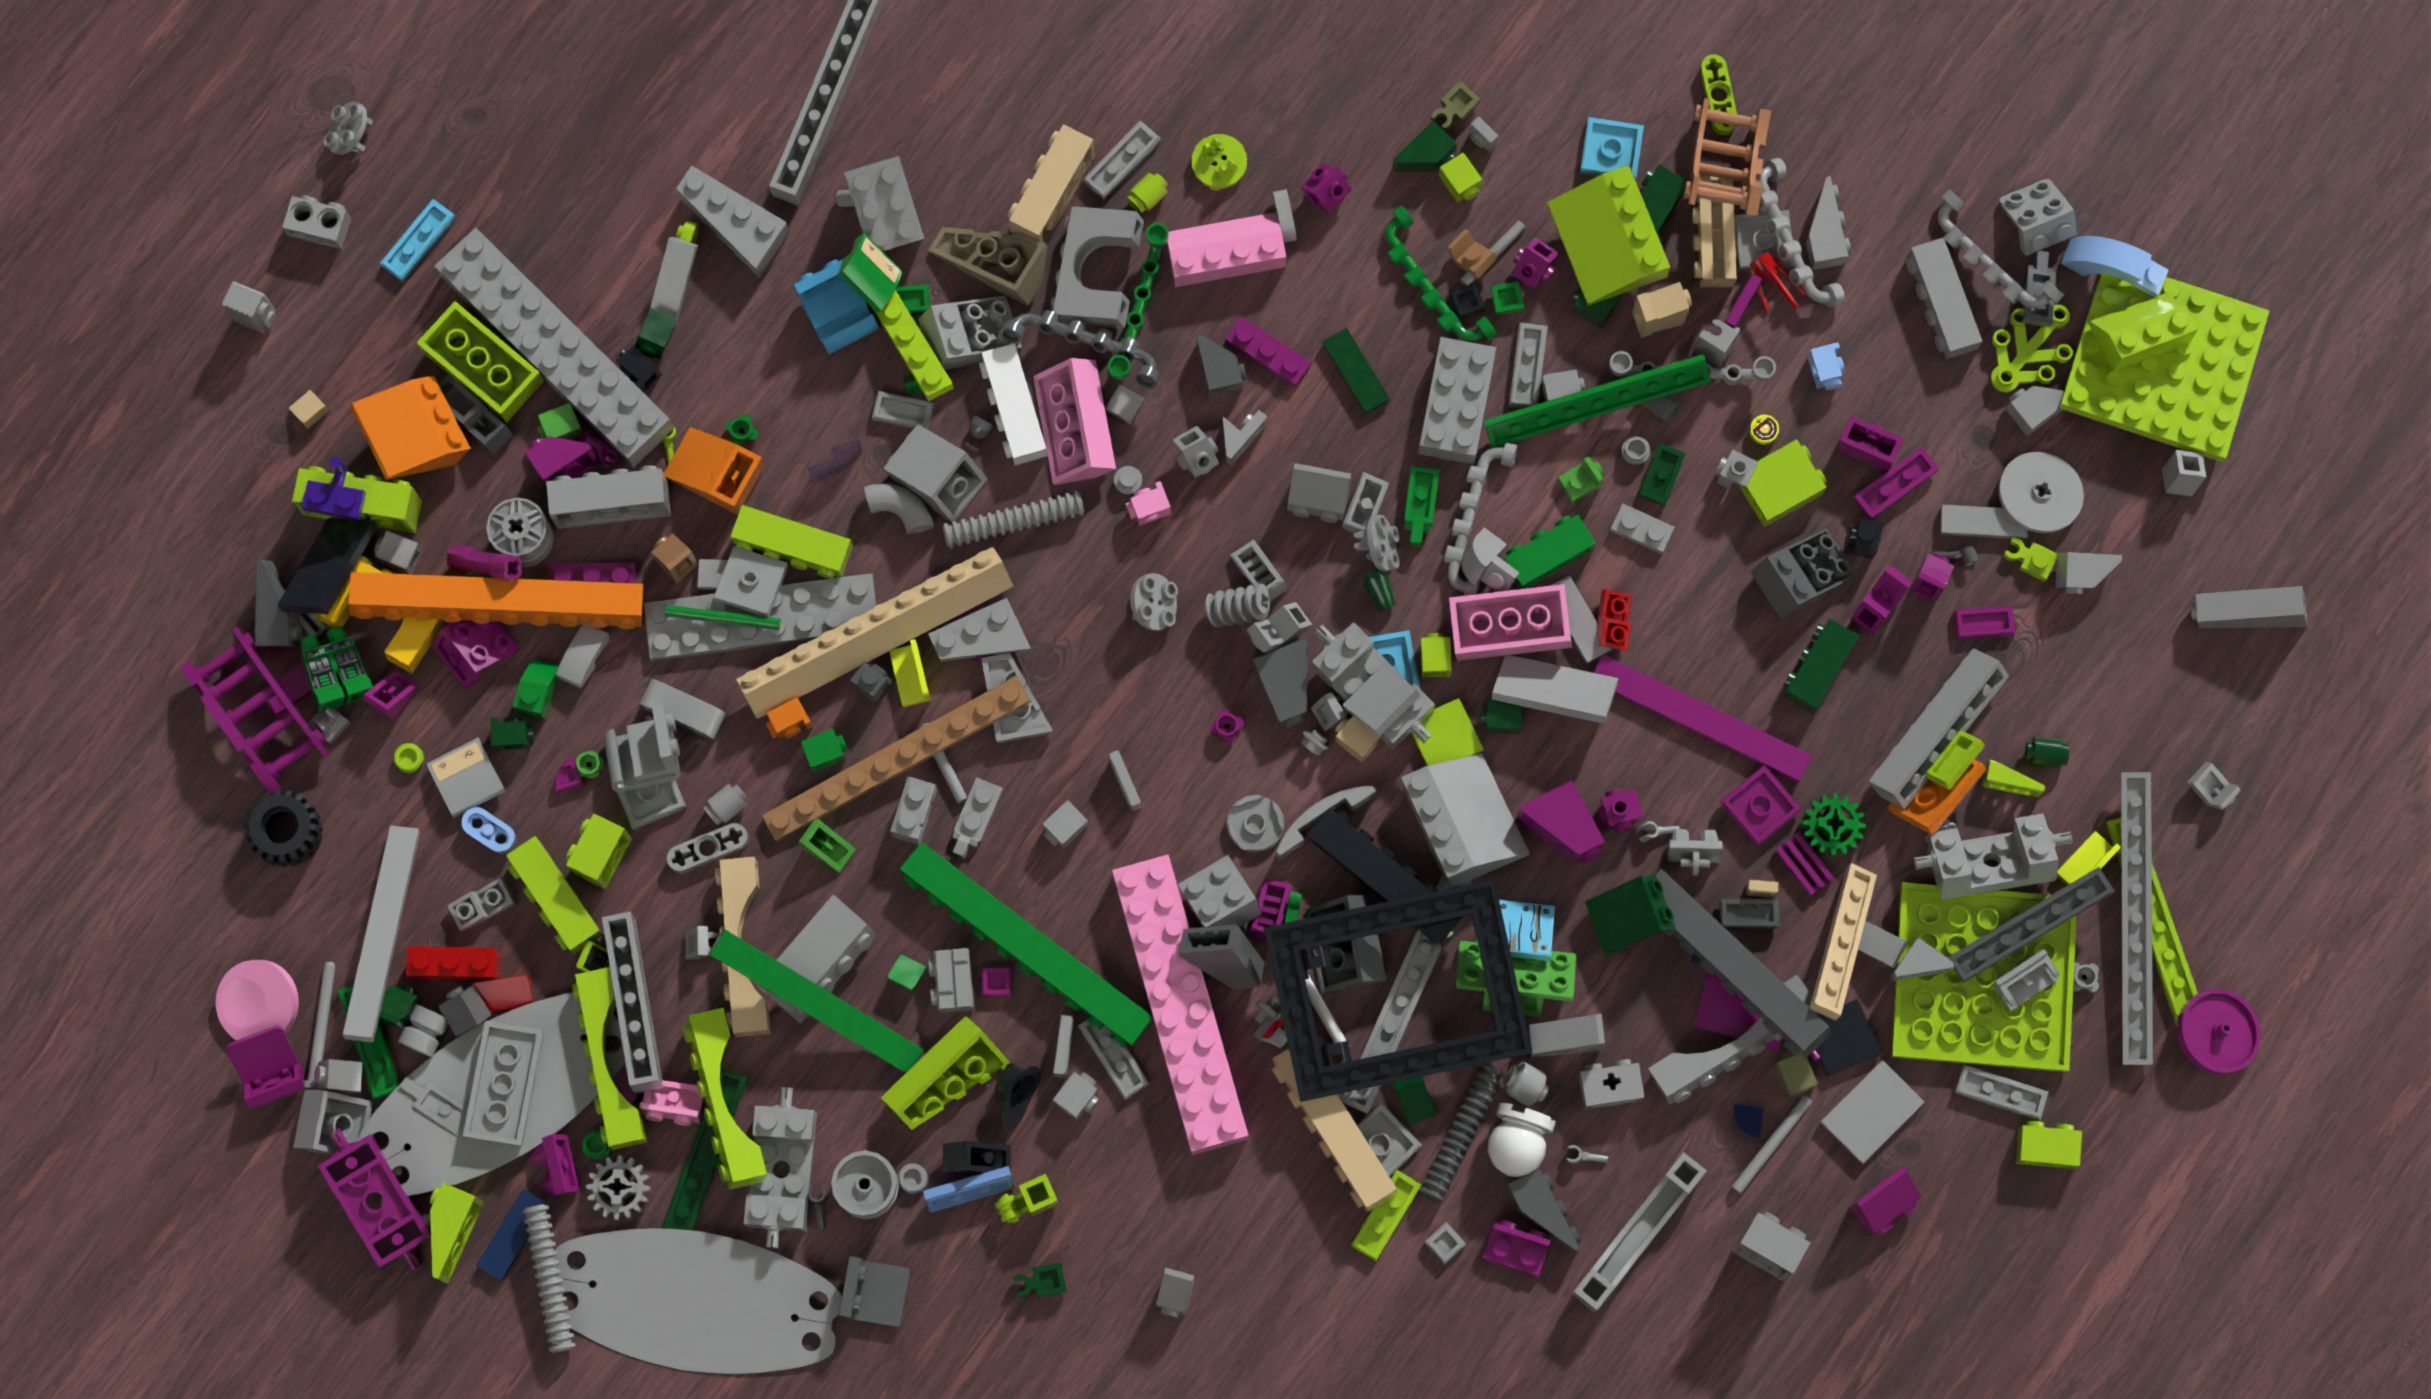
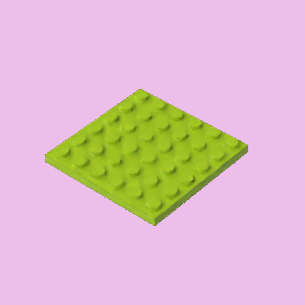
(2182, 395)
(1967, 1021)

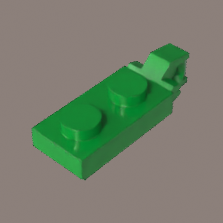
(1420, 502)

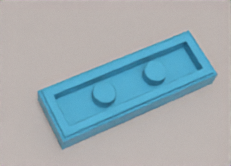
(418, 240)

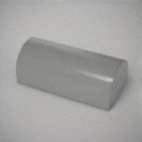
(1364, 503)

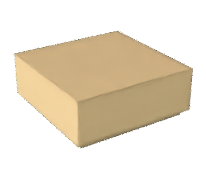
(1762, 888)

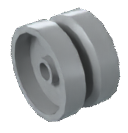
(872, 1201)

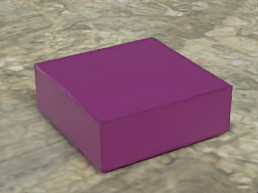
(996, 982)

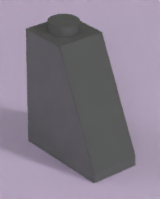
(1285, 682)
(1223, 954)

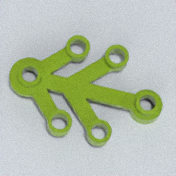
(2027, 353)

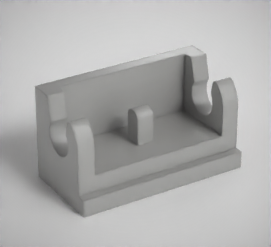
(1717, 347)
(2026, 980)

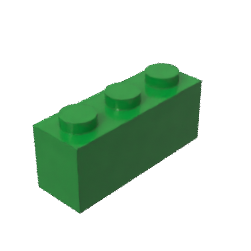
(1550, 551)

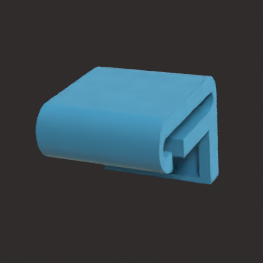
(834, 308)

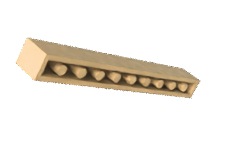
(875, 632)

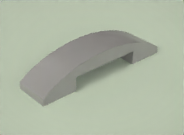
(1351, 797)

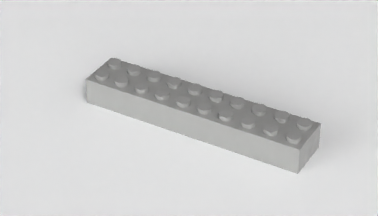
(554, 347)

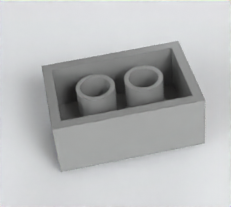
(884, 203)
(1771, 1245)

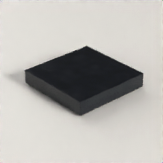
(1849, 1040)

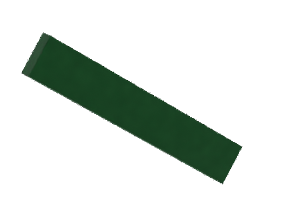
(701, 1160)

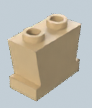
(1661, 309)

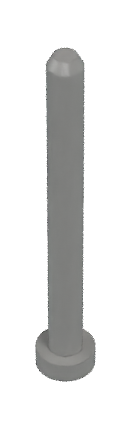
(321, 1022)

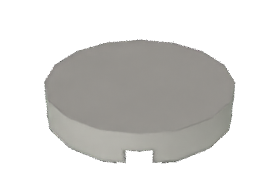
(1255, 824)

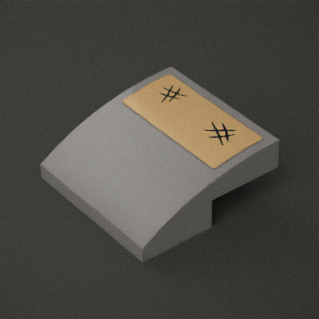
(465, 777)

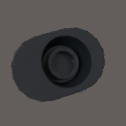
(1014, 1093)

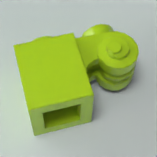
(1034, 1198)

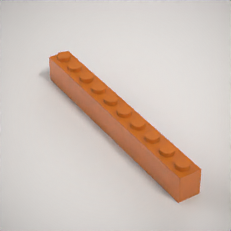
(495, 600)

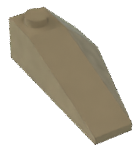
(999, 260)

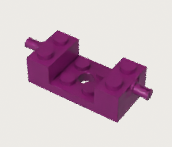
(363, 1169)

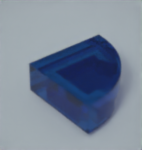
(1749, 1119)

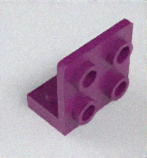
(473, 648)

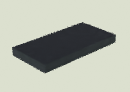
(327, 566)

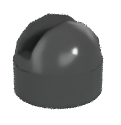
(980, 428)

